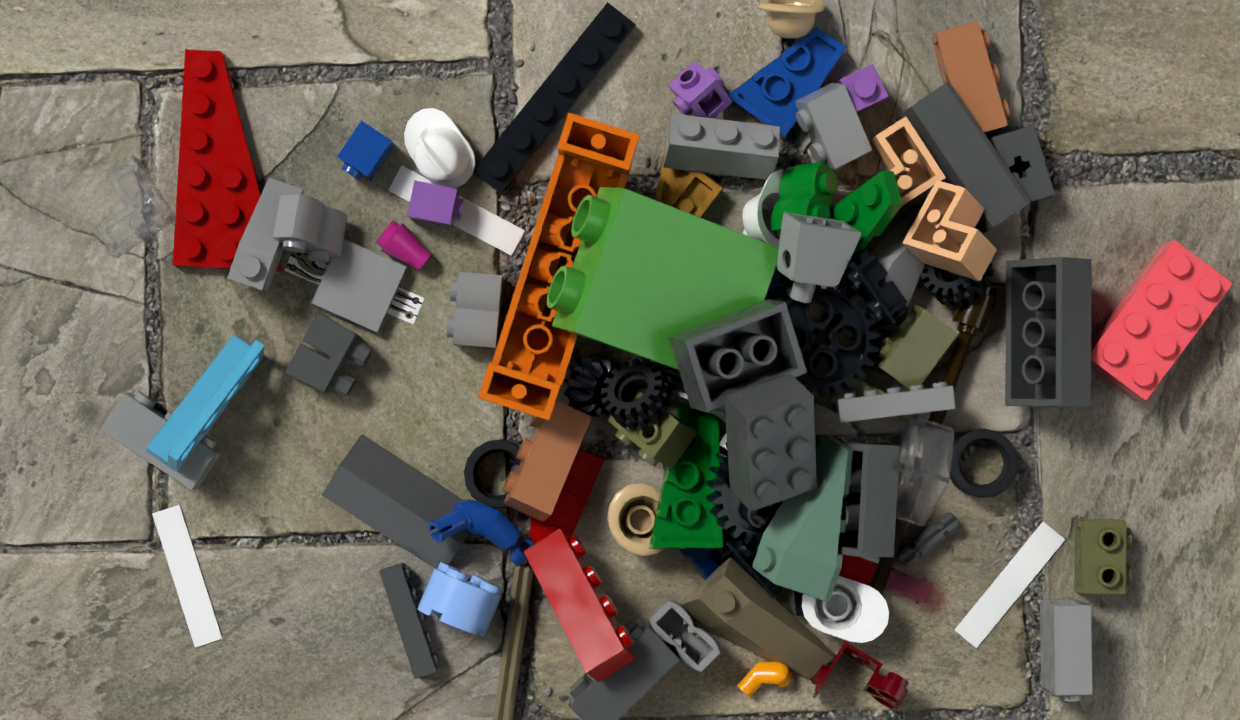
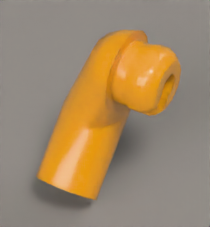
(765, 673)

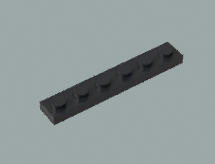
(554, 98)

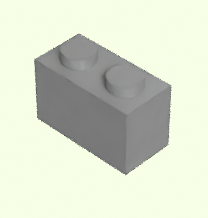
(832, 125)

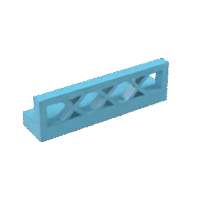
(205, 402)

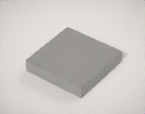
(360, 286)

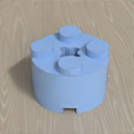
(460, 601)

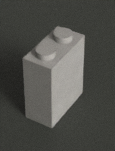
(1066, 648)

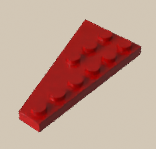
(214, 167)

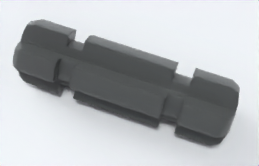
(928, 539)

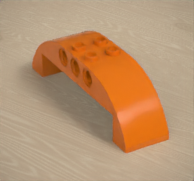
(530, 352)

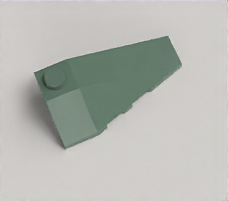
(804, 534)

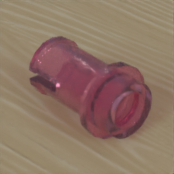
(909, 586)

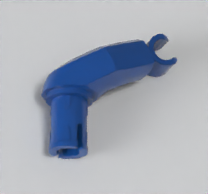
(485, 521)

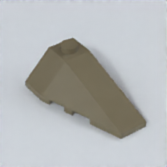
(746, 614)

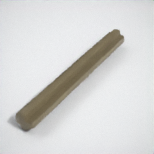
(513, 643)

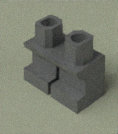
(336, 342)

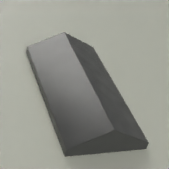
(966, 155)
(394, 500)

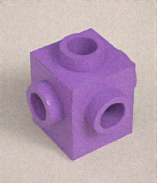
(699, 92)

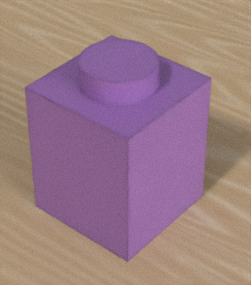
(865, 89)
(435, 204)

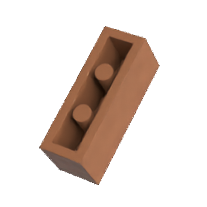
(967, 67)
(545, 461)

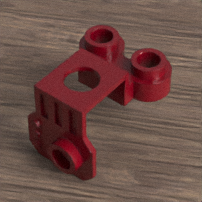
(886, 690)

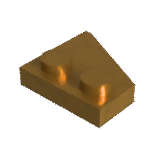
(687, 190)

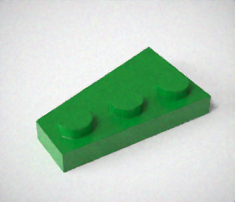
(869, 209)

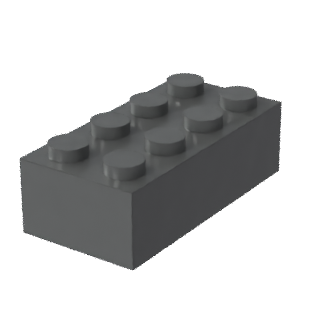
(1048, 332)

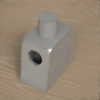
(814, 252)

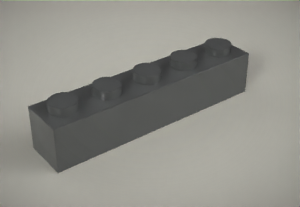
(409, 620)

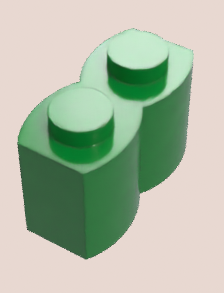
(805, 191)

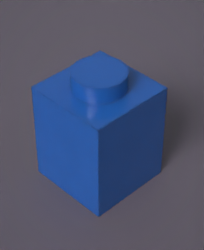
(365, 152)

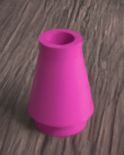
(403, 245)

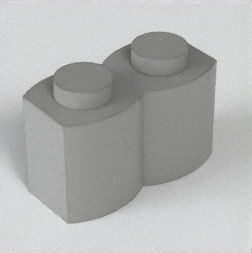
(310, 227)
(477, 310)
(691, 640)

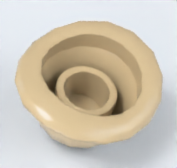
(791, 17)
(633, 517)

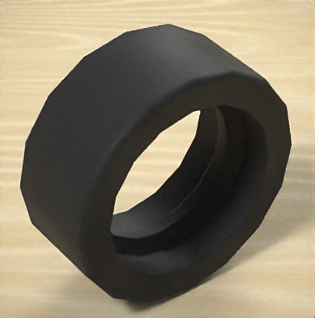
(472, 466)
(1009, 468)

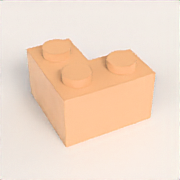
(908, 158)
(947, 234)

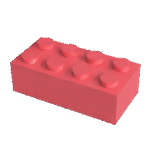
(1156, 320)

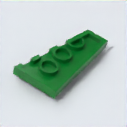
(682, 509)

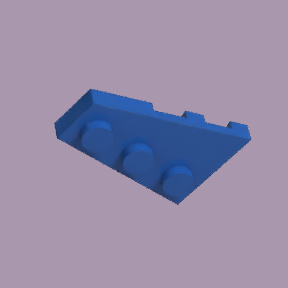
(794, 74)

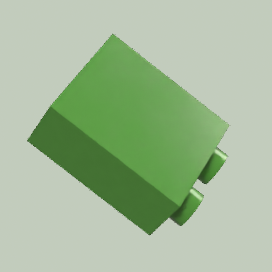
(653, 274)

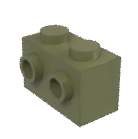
(913, 347)
(659, 442)
(1101, 556)

